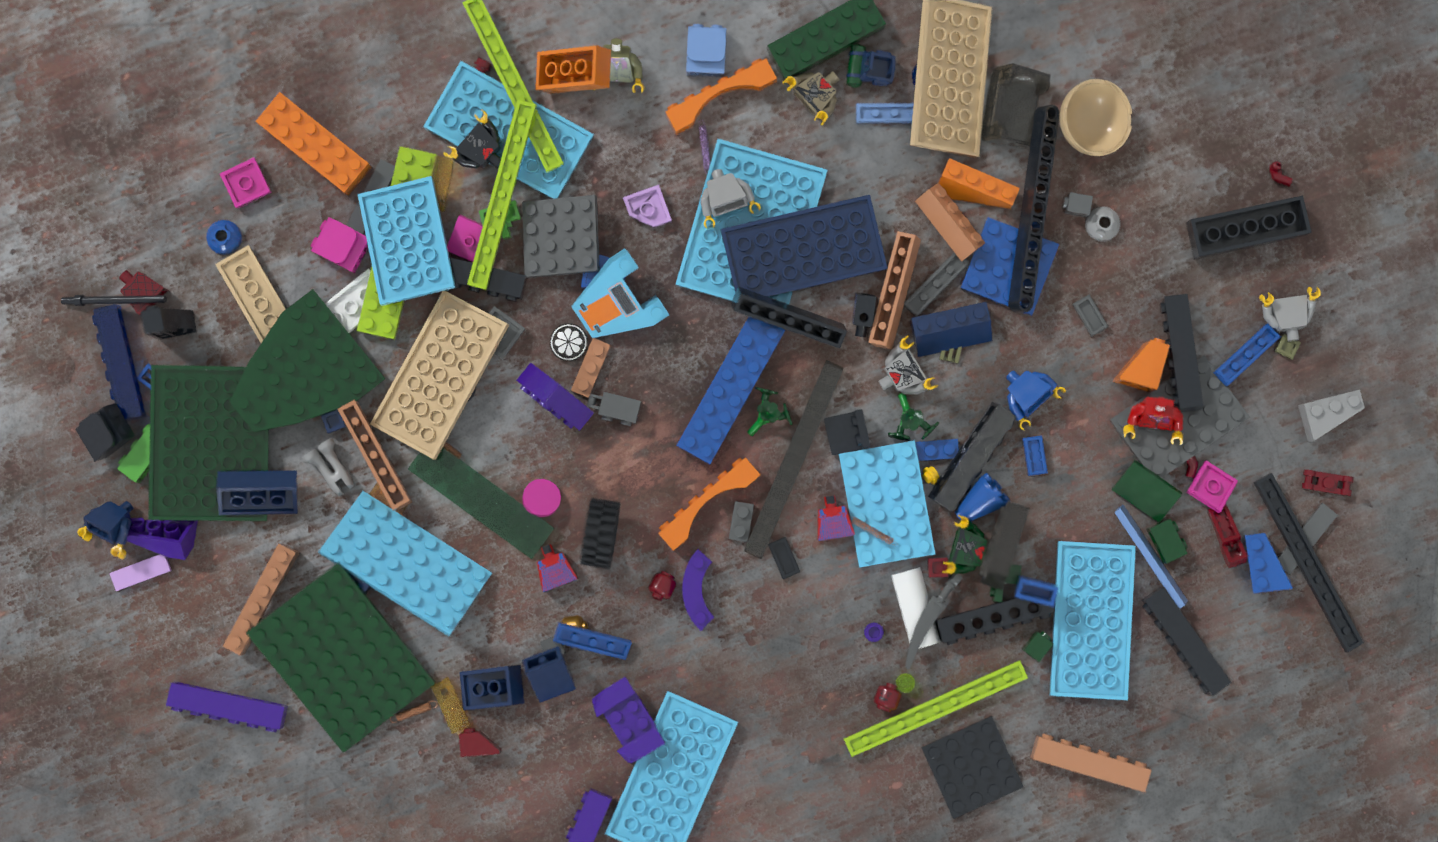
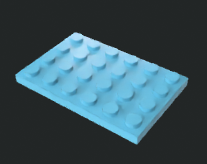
(406, 241)
(889, 495)

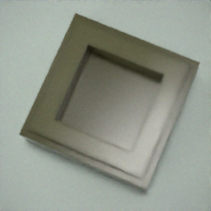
(1287, 348)

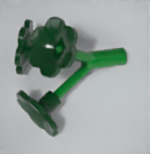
(768, 412)
(910, 419)

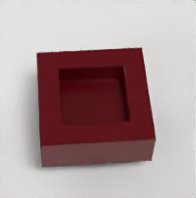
(936, 566)

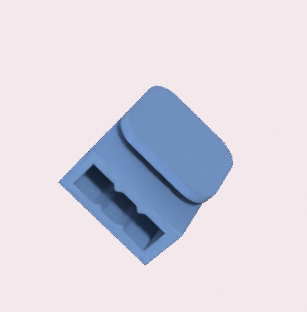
(706, 50)

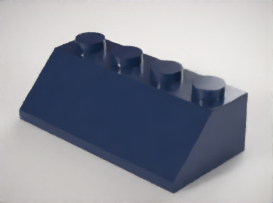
(951, 329)
(257, 492)

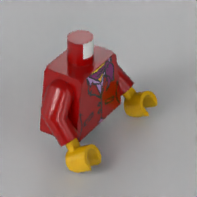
(1156, 414)

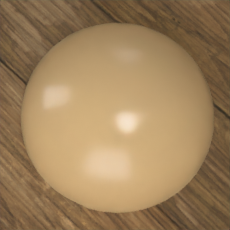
(1096, 117)

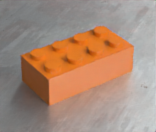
(573, 69)

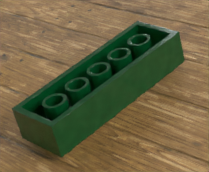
(825, 37)

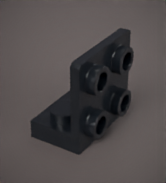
(847, 432)

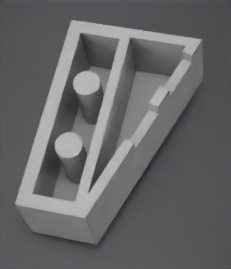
(1328, 413)

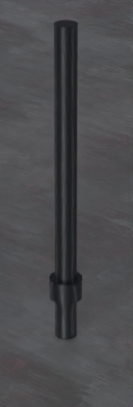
(81, 300)

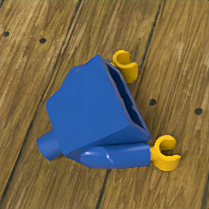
(1029, 392)

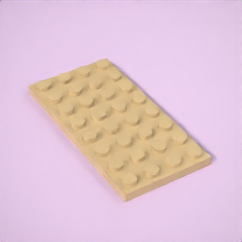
(951, 76)
(439, 374)

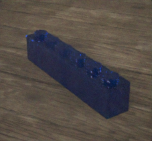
(119, 361)

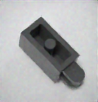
(616, 407)

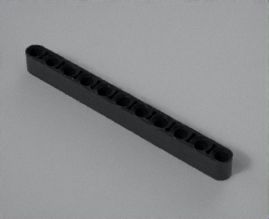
(1034, 208)

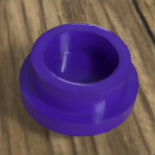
(873, 632)

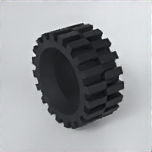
(600, 533)

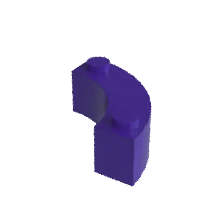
(692, 590)

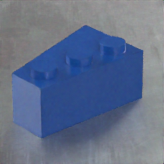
(1264, 565)

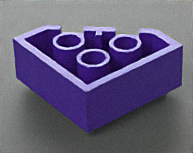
(554, 397)

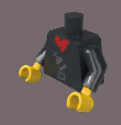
(478, 146)

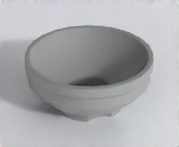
(1095, 230)

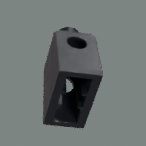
(863, 304)

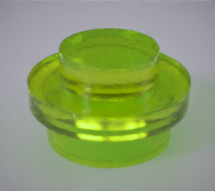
(905, 682)

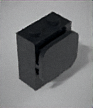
(104, 432)

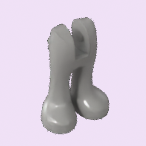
(327, 450)

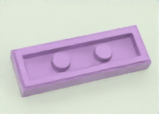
(140, 572)

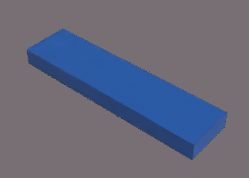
(1246, 354)
(592, 641)

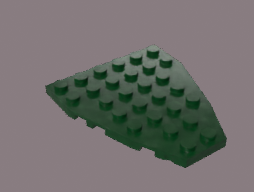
(303, 369)

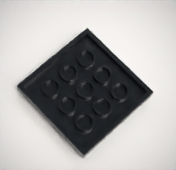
(972, 767)

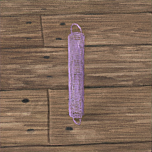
(705, 148)

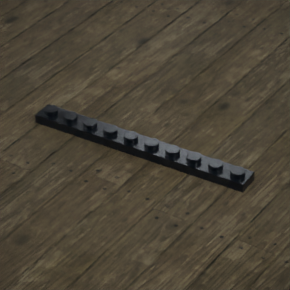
(1308, 562)

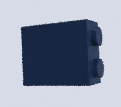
(549, 674)

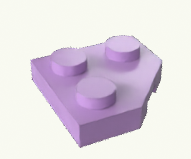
(648, 207)

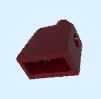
(140, 286)

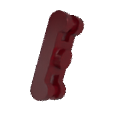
(1327, 482)

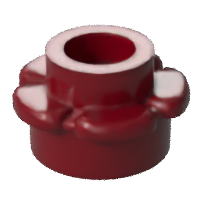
(482, 65)

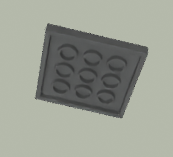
(560, 236)

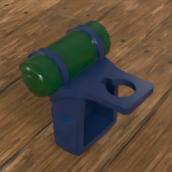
(869, 66)

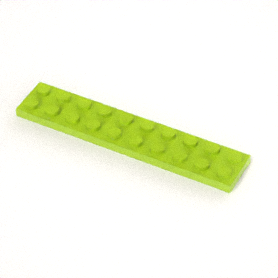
(384, 319)

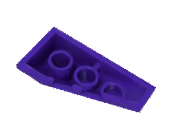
(164, 537)

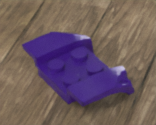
(628, 720)

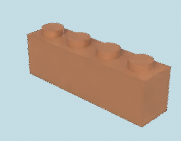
(950, 222)

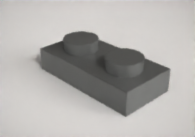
(741, 521)

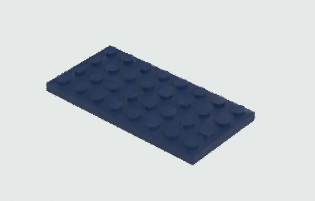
(805, 248)

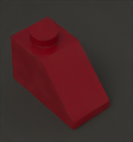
(476, 744)

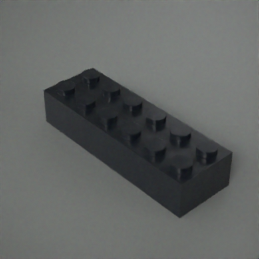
(1248, 227)

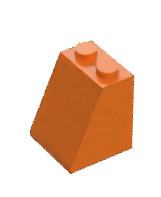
(1145, 366)

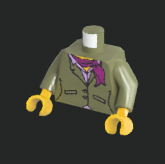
(624, 65)

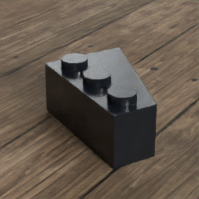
(167, 322)

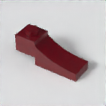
(1228, 537)

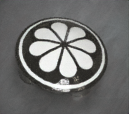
(568, 342)

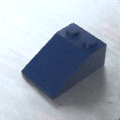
(492, 687)

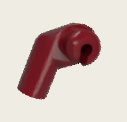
(1277, 176)
(1192, 467)

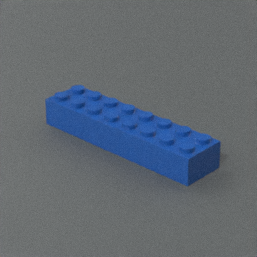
(730, 389)

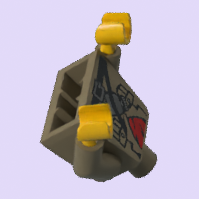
(815, 93)

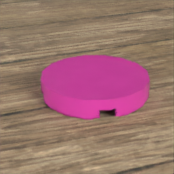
(541, 498)

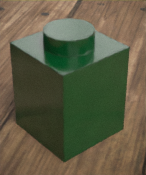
(1038, 645)

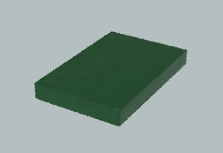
(1147, 491)

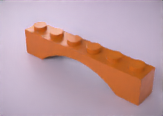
(756, 77)
(739, 477)

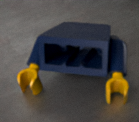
(109, 523)

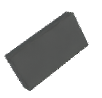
(1090, 315)

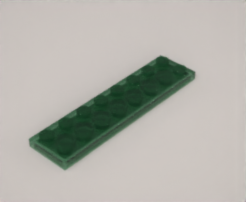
(483, 501)

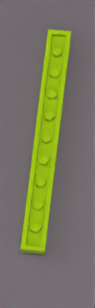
(512, 81)
(502, 194)
(935, 708)

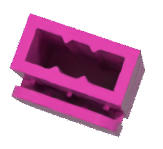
(340, 245)

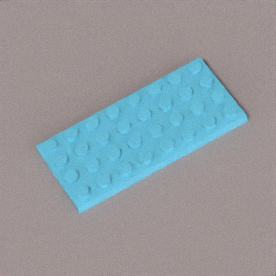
(473, 90)
(405, 563)
(1092, 620)
(675, 778)

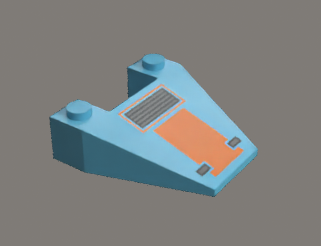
(609, 304)

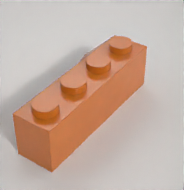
(974, 186)

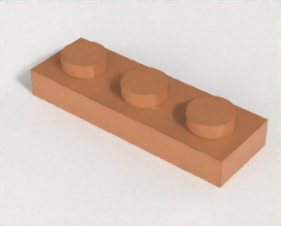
(590, 367)

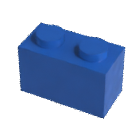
(1036, 590)

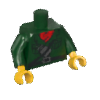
(967, 548)

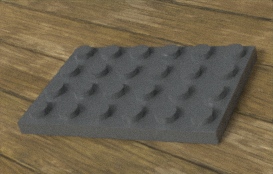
(1200, 427)

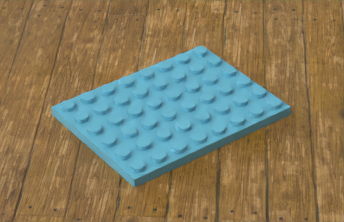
(778, 187)

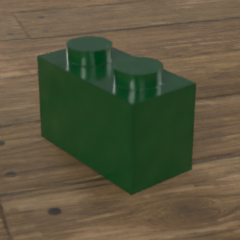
(1167, 540)

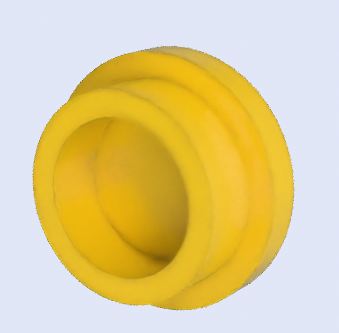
(930, 475)

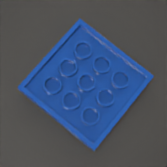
(992, 264)

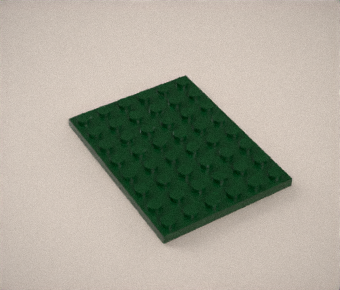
(196, 437)
(341, 657)

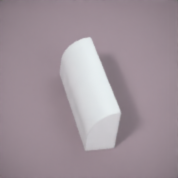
(912, 600)

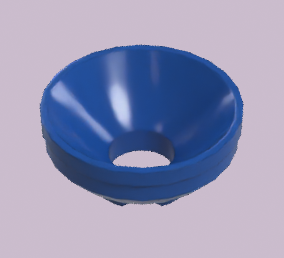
(232, 241)

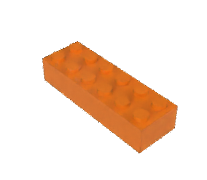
(313, 144)

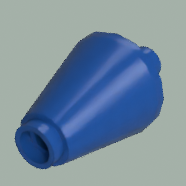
(982, 499)

